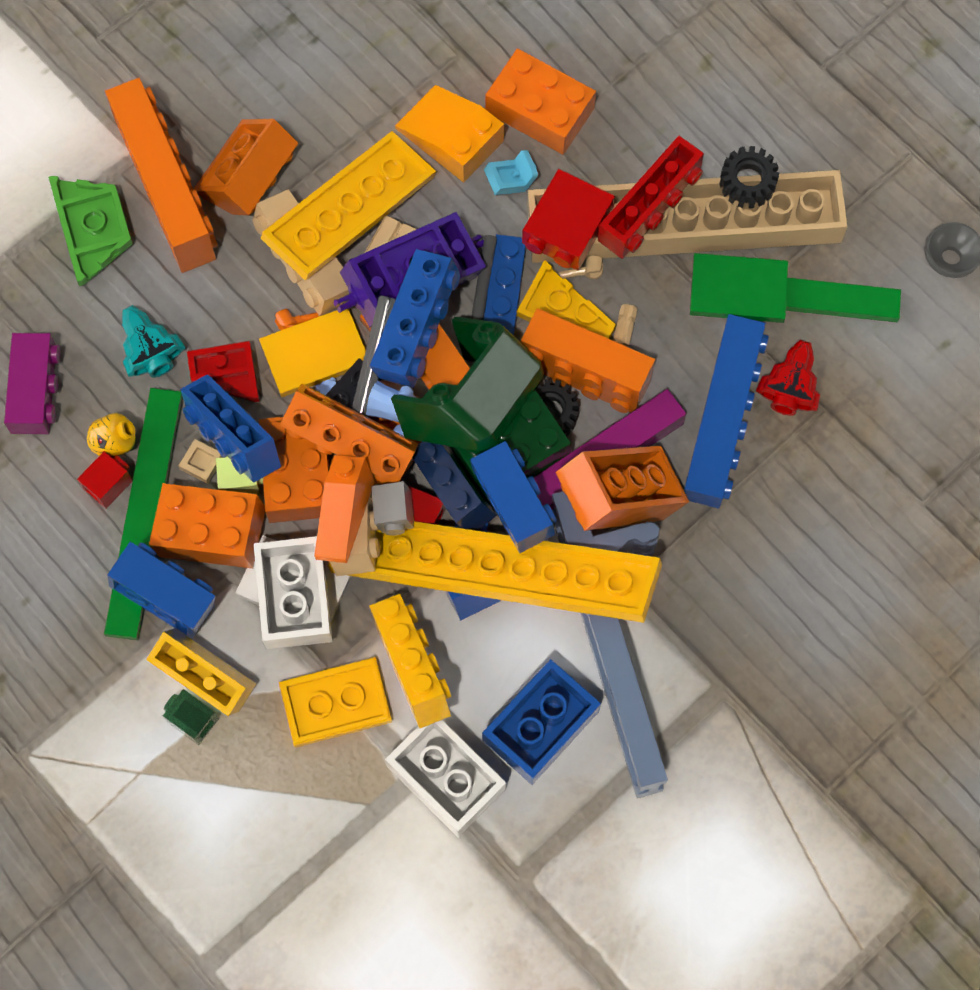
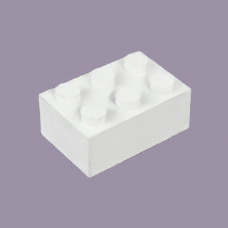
(292, 593)
(446, 775)

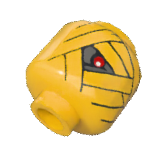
(112, 435)

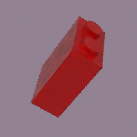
(567, 220)

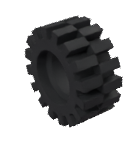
(753, 161)
(565, 398)

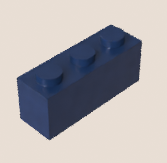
(453, 485)

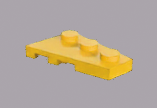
(559, 298)

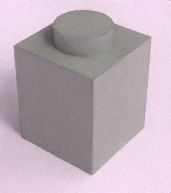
(393, 508)

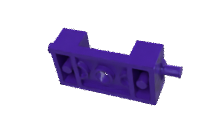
(384, 268)

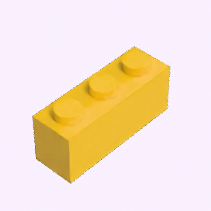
(201, 671)

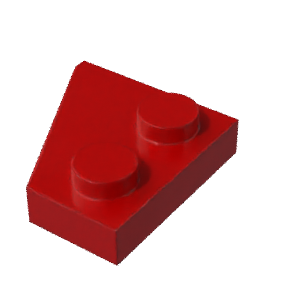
(228, 366)

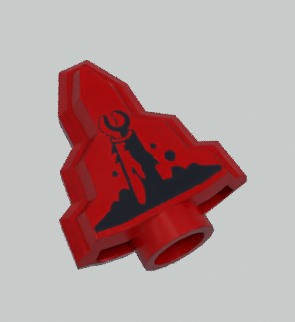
(792, 382)

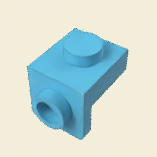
(511, 175)

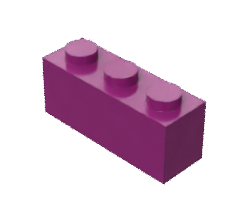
(31, 383)

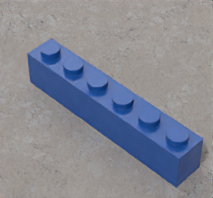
(724, 410)

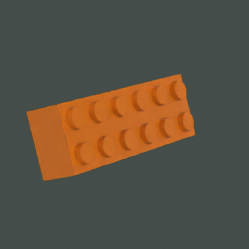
(163, 174)

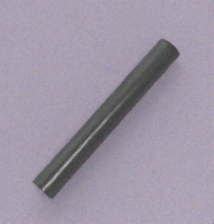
(484, 278)

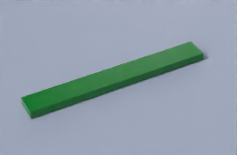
(150, 473)

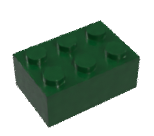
(533, 435)

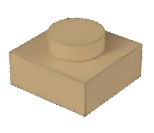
(200, 461)

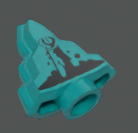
(148, 345)

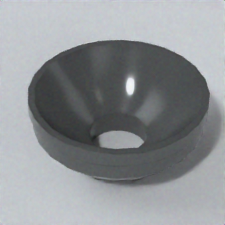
(958, 238)

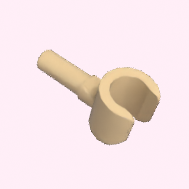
(593, 269)

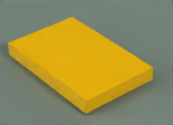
(312, 351)
(335, 702)

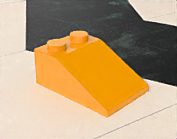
(452, 131)

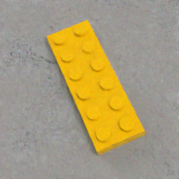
(348, 205)

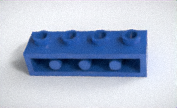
(415, 318)
(230, 428)

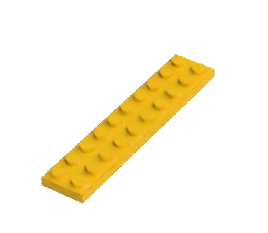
(543, 575)

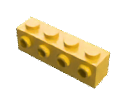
(410, 661)

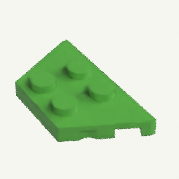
(91, 224)

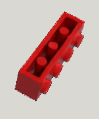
(650, 197)

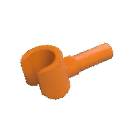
(285, 319)

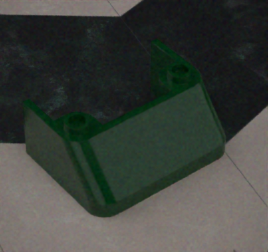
(486, 397)

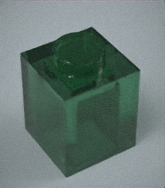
(189, 716)

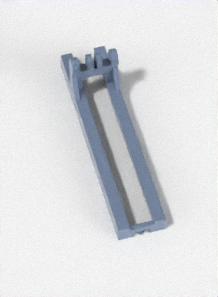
(612, 653)

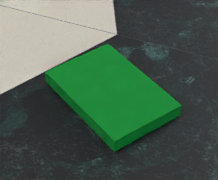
(739, 287)

